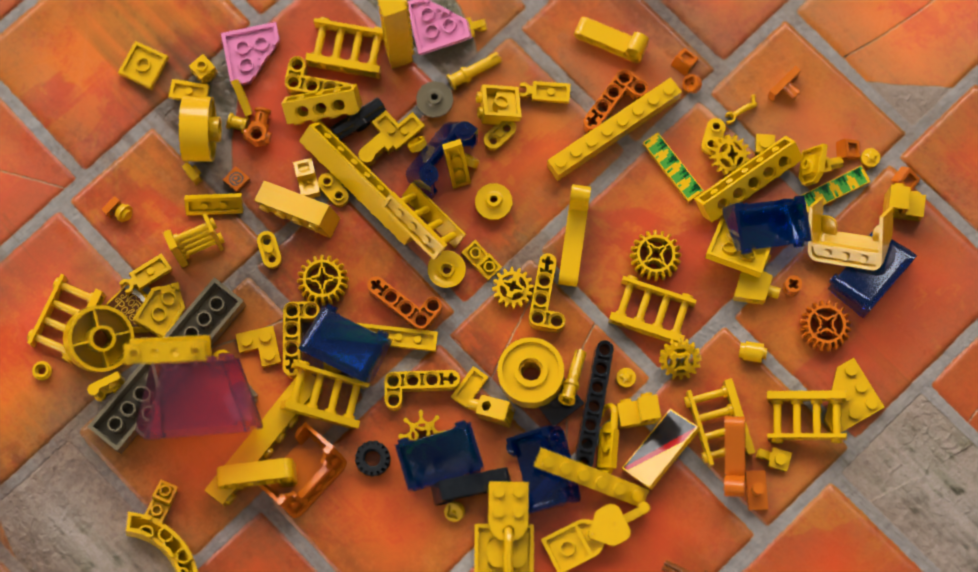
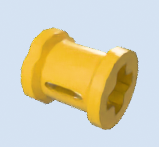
(237, 122)

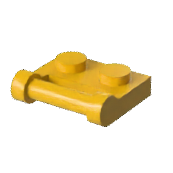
(106, 386)

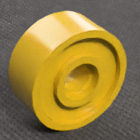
(198, 129)
(79, 338)
(528, 354)

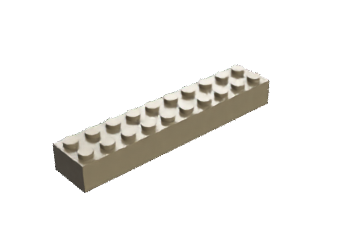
(207, 315)

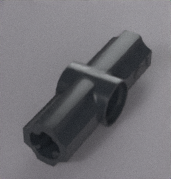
(359, 120)

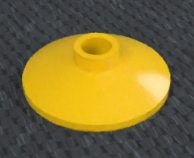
(449, 260)

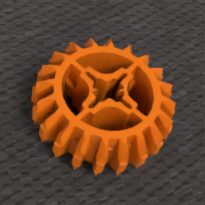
(830, 330)

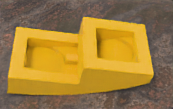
(307, 178)

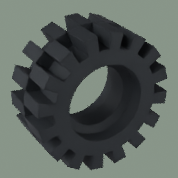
(384, 458)

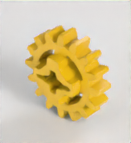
(729, 147)
(506, 284)
(680, 350)

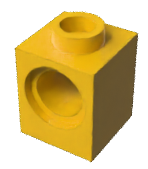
(203, 69)

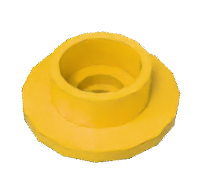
(495, 210)

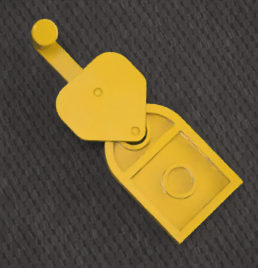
(507, 508)
(572, 544)

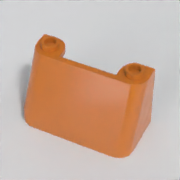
(316, 466)

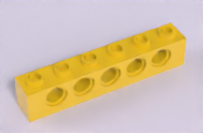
(749, 178)

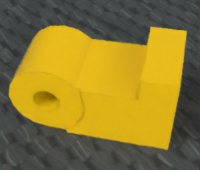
(375, 148)

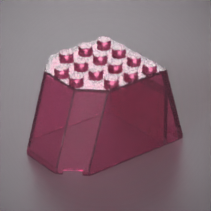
(197, 399)

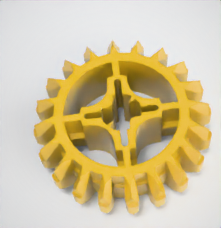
(660, 262)
(315, 280)

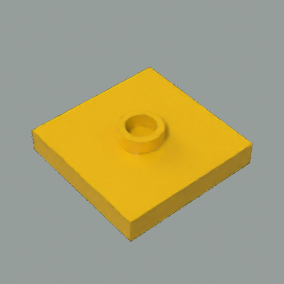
(143, 65)

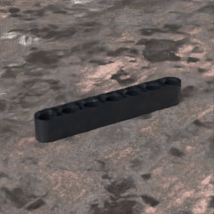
(596, 397)

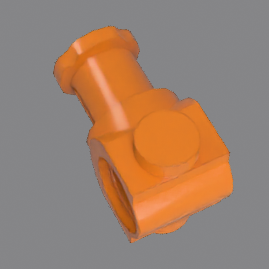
(259, 125)

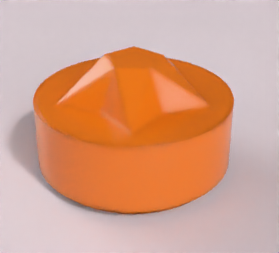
(692, 83)

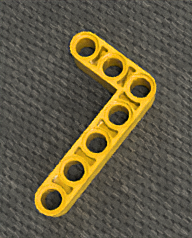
(574, 235)

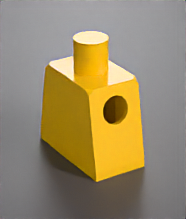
(755, 289)
(500, 411)

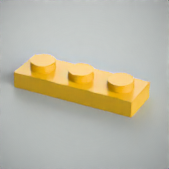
(456, 163)
(214, 204)

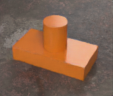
(786, 85)
(756, 490)

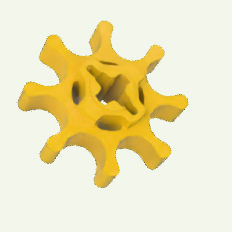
(429, 425)

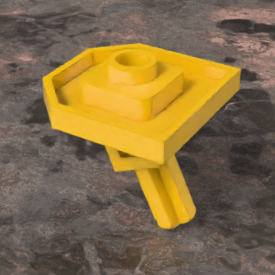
(816, 163)

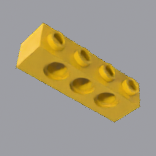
(348, 94)

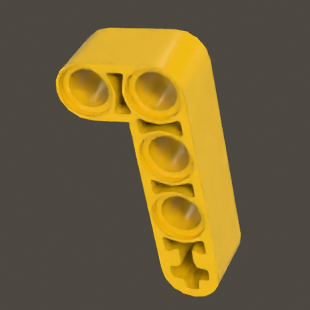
(612, 40)
(305, 81)
(545, 291)
(295, 340)
(422, 385)
(258, 473)

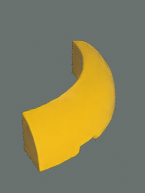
(163, 538)

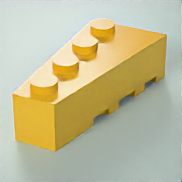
(297, 208)

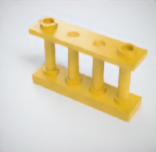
(352, 65)
(416, 227)
(193, 240)
(59, 285)
(638, 323)
(167, 349)
(797, 399)
(733, 408)
(311, 409)

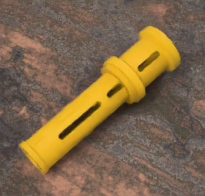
(466, 74)
(571, 384)

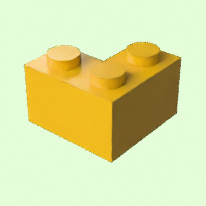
(906, 203)
(639, 412)

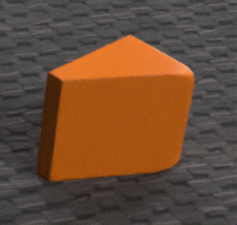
(684, 61)
(848, 149)
(906, 176)

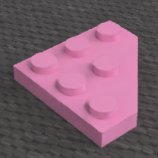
(436, 26)
(248, 50)

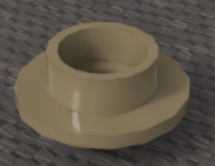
(436, 107)

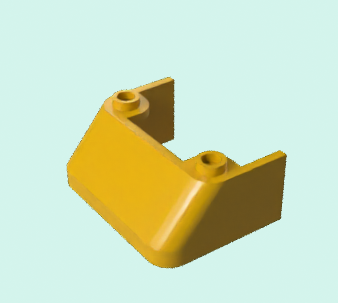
(848, 248)

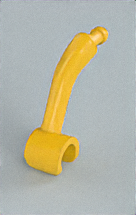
(741, 110)

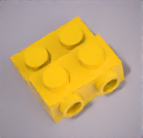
(498, 104)

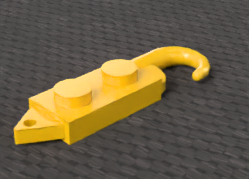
(608, 441)

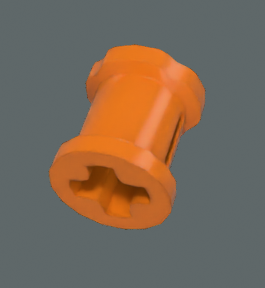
(792, 280)

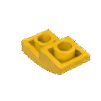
(481, 259)
(161, 501)

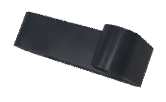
(467, 485)

